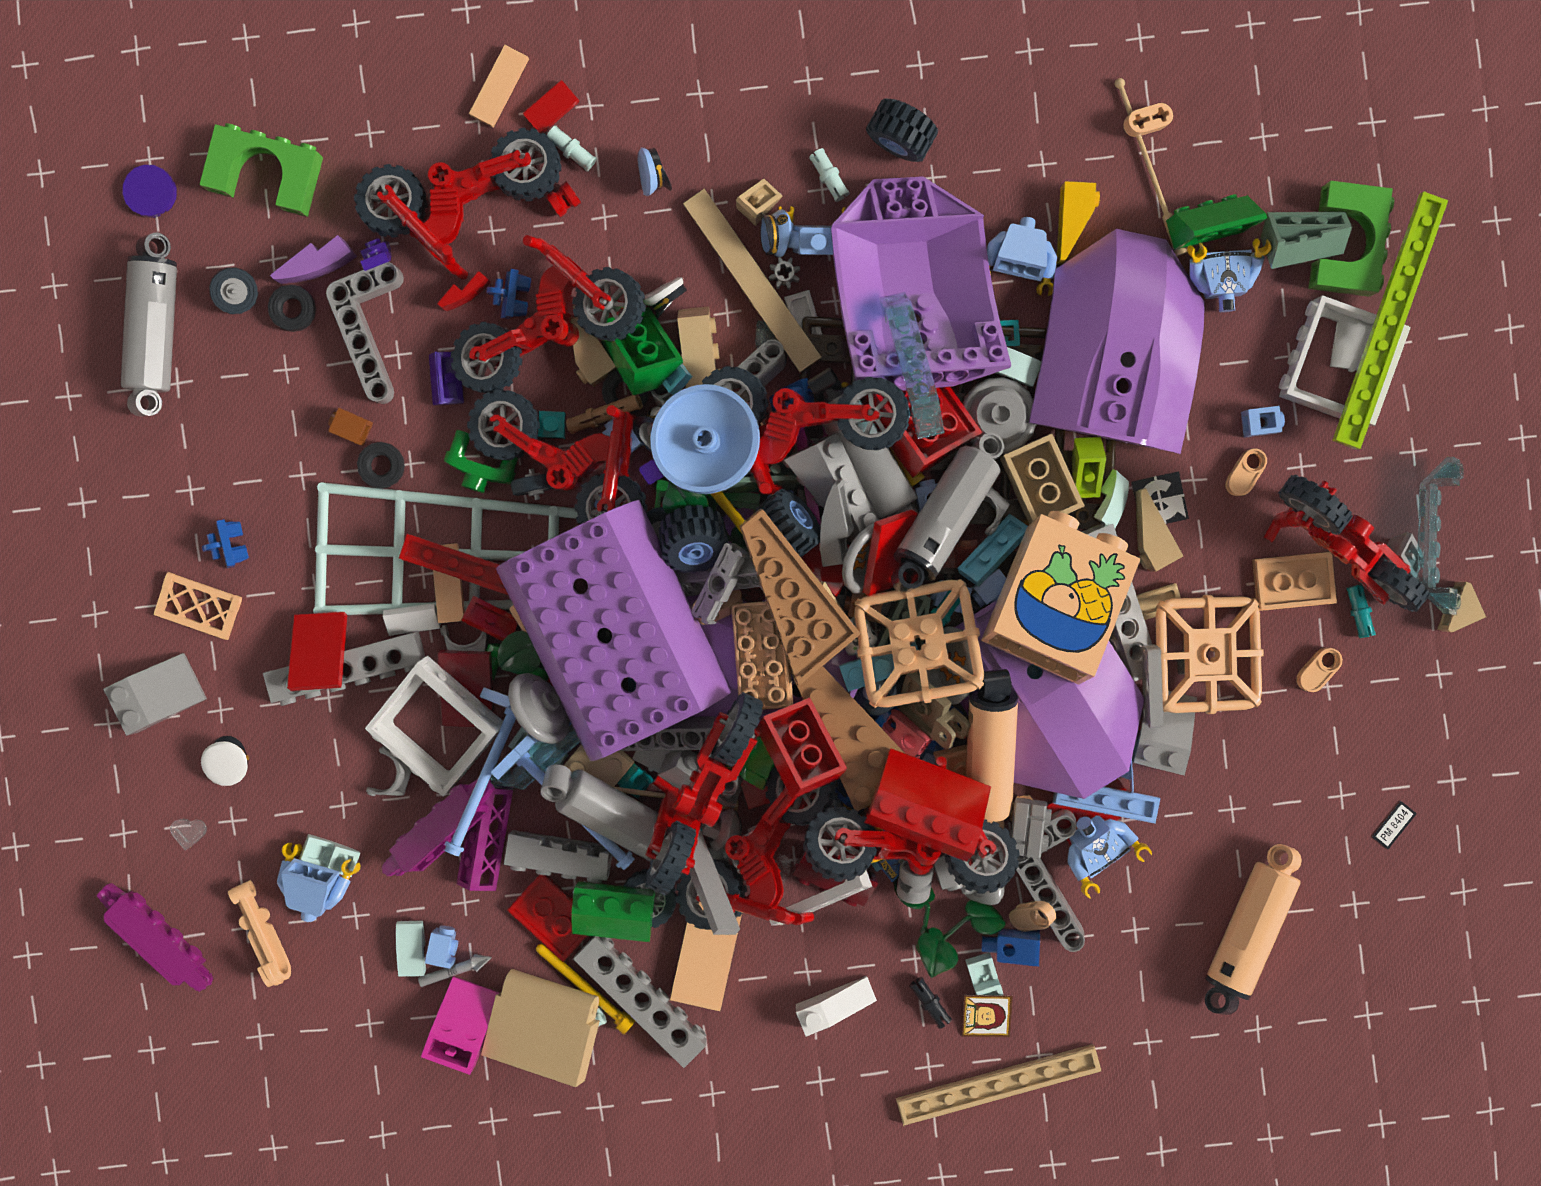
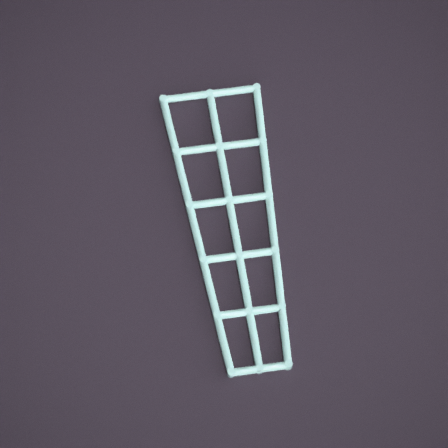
(400, 497)

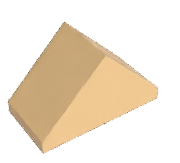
(756, 200)
(1469, 611)

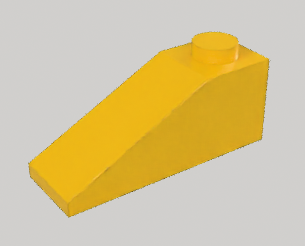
(1075, 209)

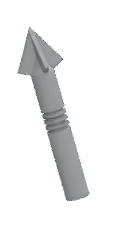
(475, 963)

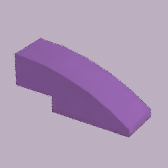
(315, 262)

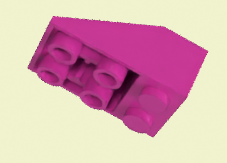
(460, 1026)

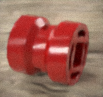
(558, 202)

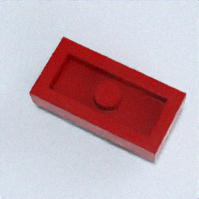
(489, 618)

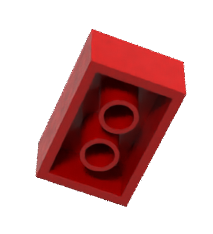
(801, 748)

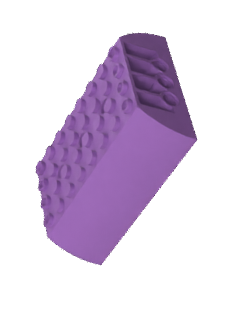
(649, 622)

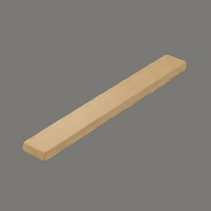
(752, 280)
(998, 1084)

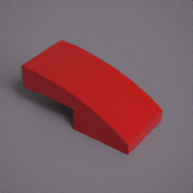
(455, 297)

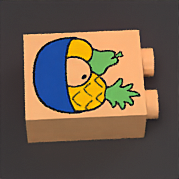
(1062, 597)

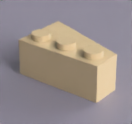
(697, 343)

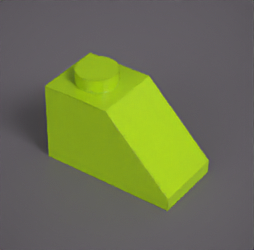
(1088, 466)

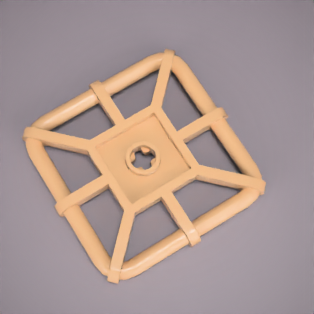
(1221, 642)
(932, 654)

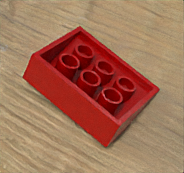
(924, 453)
(929, 805)

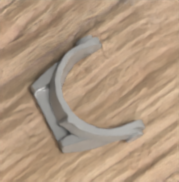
(1000, 506)
(479, 645)
(401, 781)

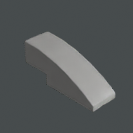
(835, 525)

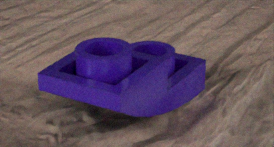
(375, 254)

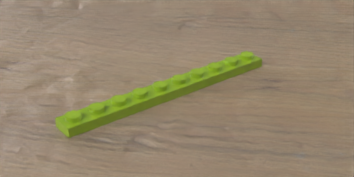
(1390, 320)

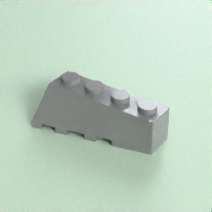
(821, 466)
(557, 855)

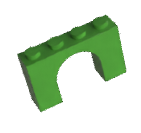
(233, 147)
(1371, 209)

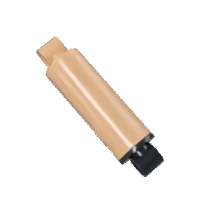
(993, 741)
(1253, 930)

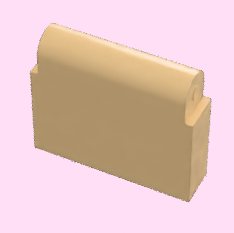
(542, 1028)

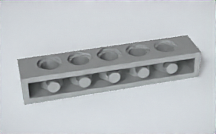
(1131, 615)
(408, 646)
(681, 1049)

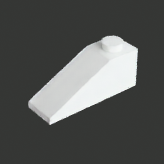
(834, 1005)

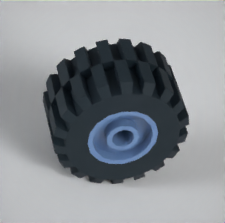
(902, 130)
(793, 520)
(692, 538)

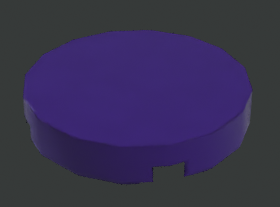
(149, 191)

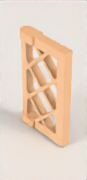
(180, 618)

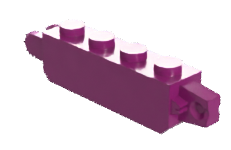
(426, 840)
(154, 938)

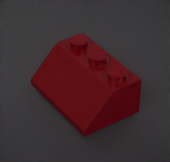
(806, 875)

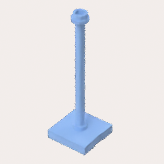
(520, 756)
(454, 847)

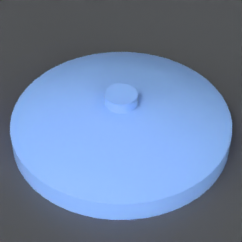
(705, 439)

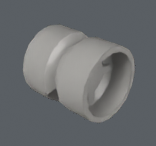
(912, 886)

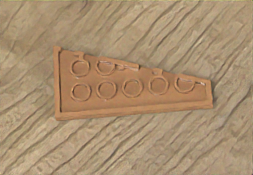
(802, 609)
(854, 733)

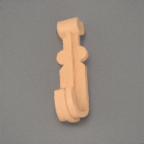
(262, 935)

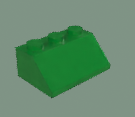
(1213, 220)
(645, 355)
(612, 911)

